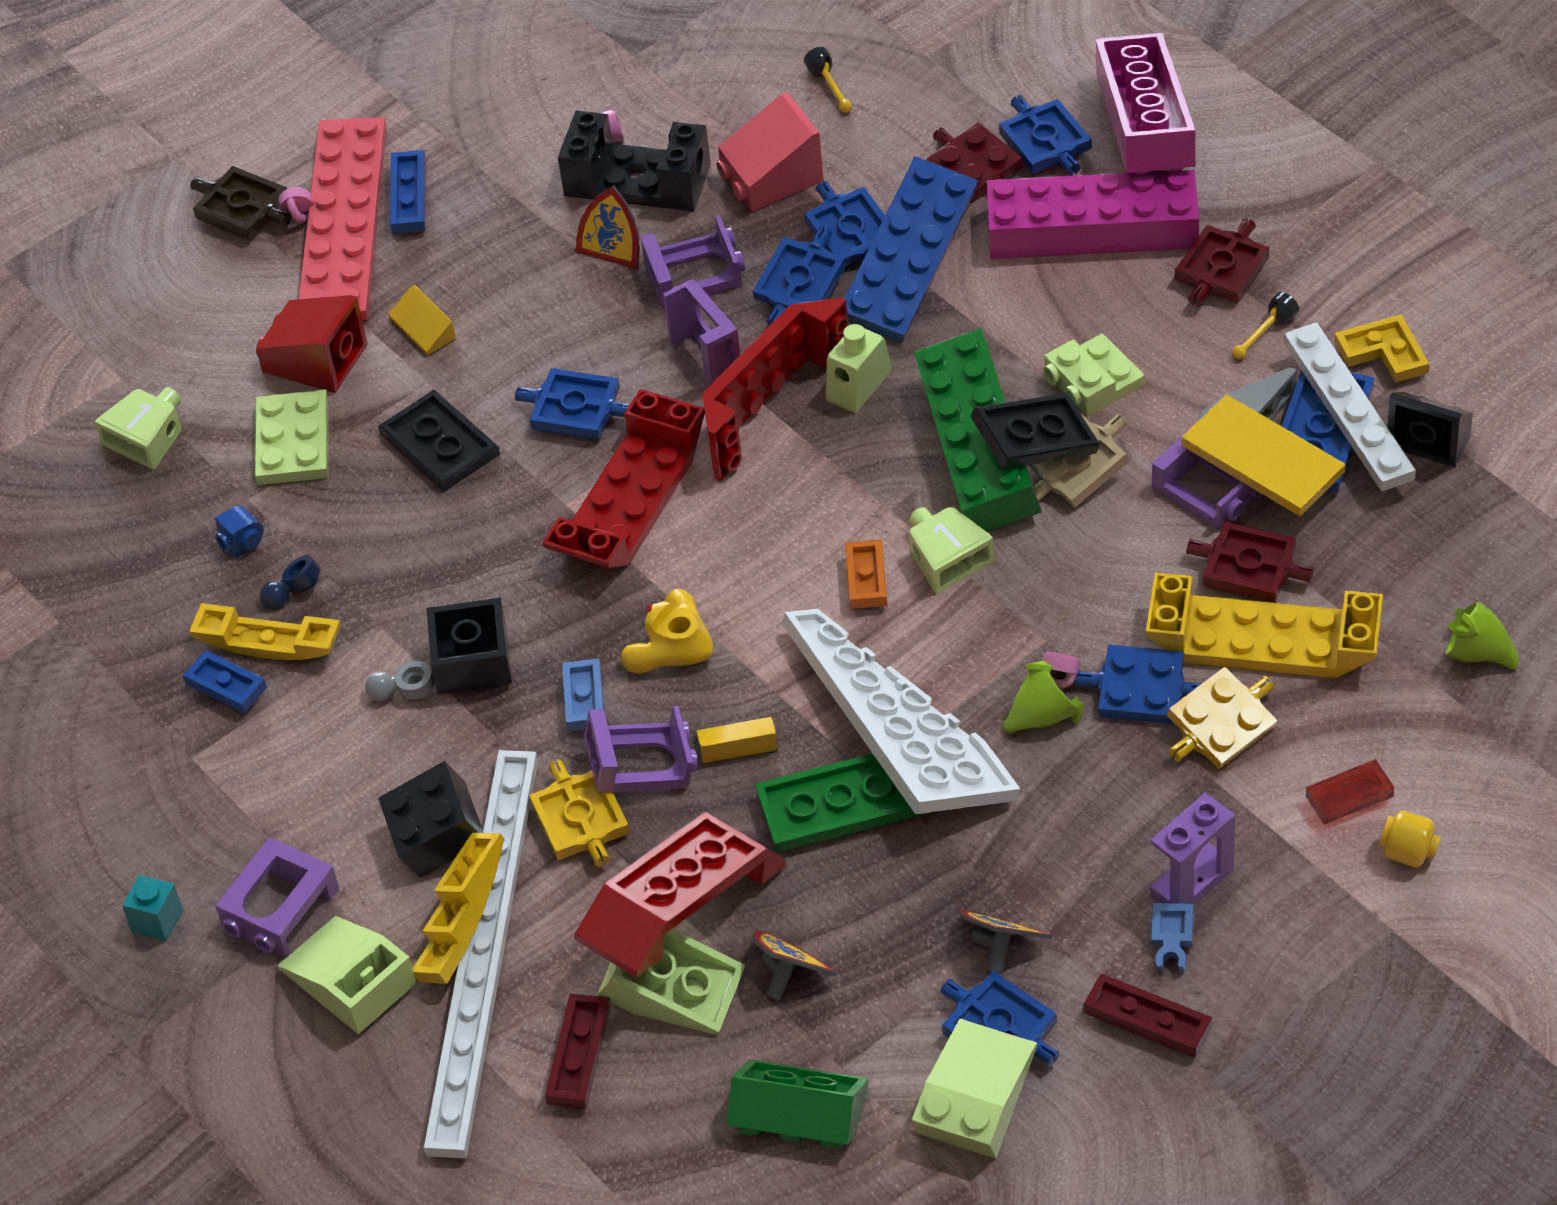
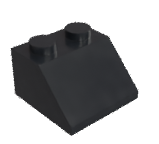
(1429, 427)

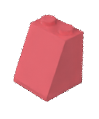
(772, 155)

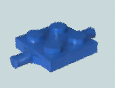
(1045, 135)
(850, 217)
(799, 273)
(573, 403)
(1138, 683)
(1004, 1008)

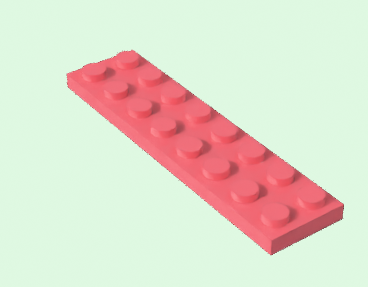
(344, 210)

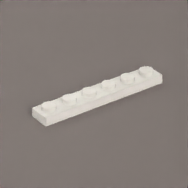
(1349, 407)

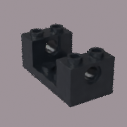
(668, 178)

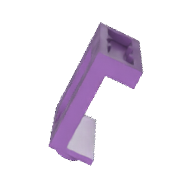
(715, 244)
(684, 319)
(1175, 464)
(671, 736)
(1195, 862)
(270, 933)

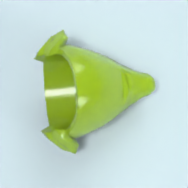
(1480, 638)
(1040, 702)

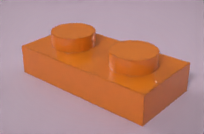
(866, 574)

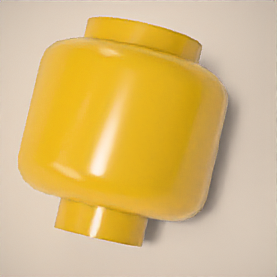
(1409, 839)

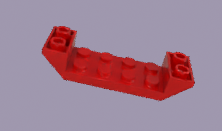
(798, 334)
(633, 484)
(667, 887)

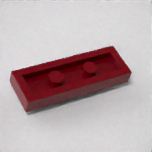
(1147, 1015)
(577, 1051)

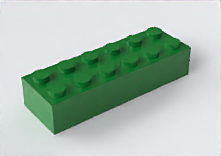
(957, 379)

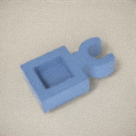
(1172, 929)

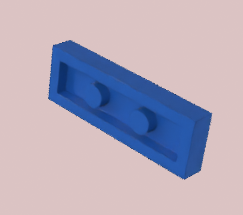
(408, 192)

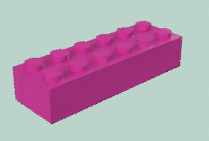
(1145, 103)
(1092, 214)

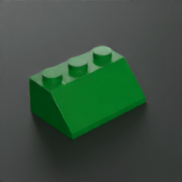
(796, 1103)

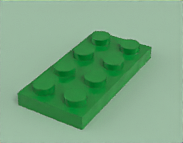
(830, 802)

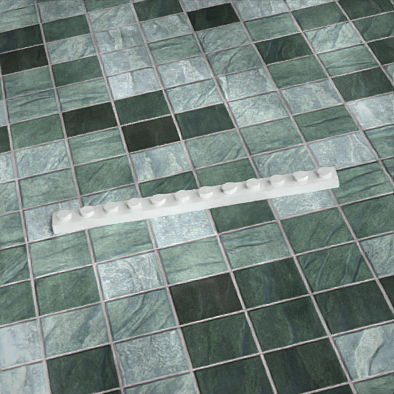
(480, 966)

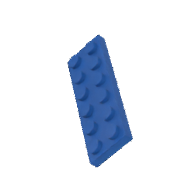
(908, 248)

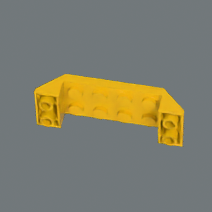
(1263, 633)

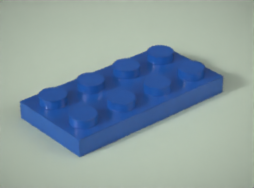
(1313, 422)

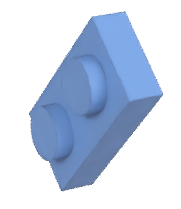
(581, 691)

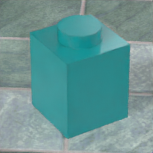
(152, 907)

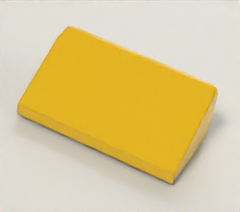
(422, 321)
(737, 740)

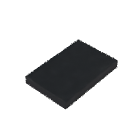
(1035, 430)
(439, 440)

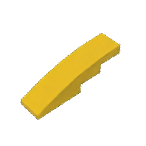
(463, 899)

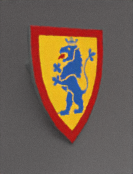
(609, 230)
(997, 941)
(781, 959)

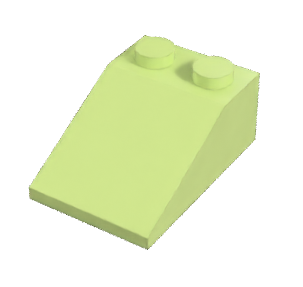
(684, 988)
(974, 1088)

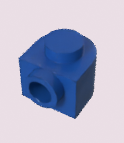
(238, 531)

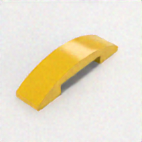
(264, 638)

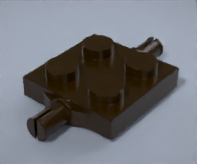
(239, 202)

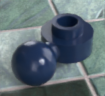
(299, 575)

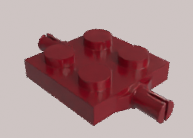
(976, 155)
(1222, 263)
(1249, 561)

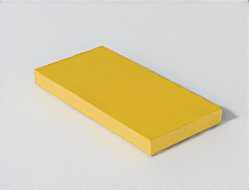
(1263, 455)

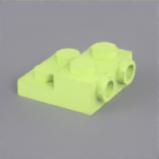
(1092, 373)

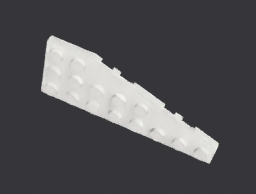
(915, 744)

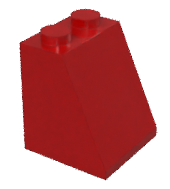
(314, 341)

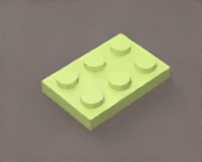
(292, 437)

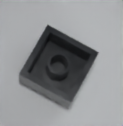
(469, 645)
(430, 818)

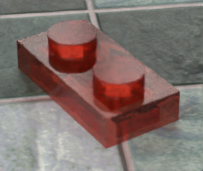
(1349, 791)

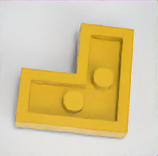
(1387, 340)

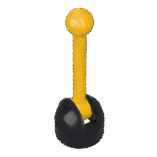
(820, 63)
(1280, 309)

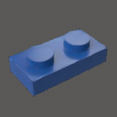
(224, 681)

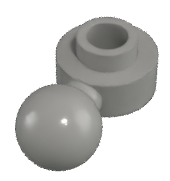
(412, 681)

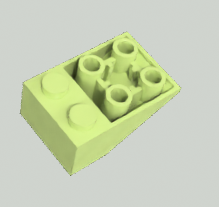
(350, 971)

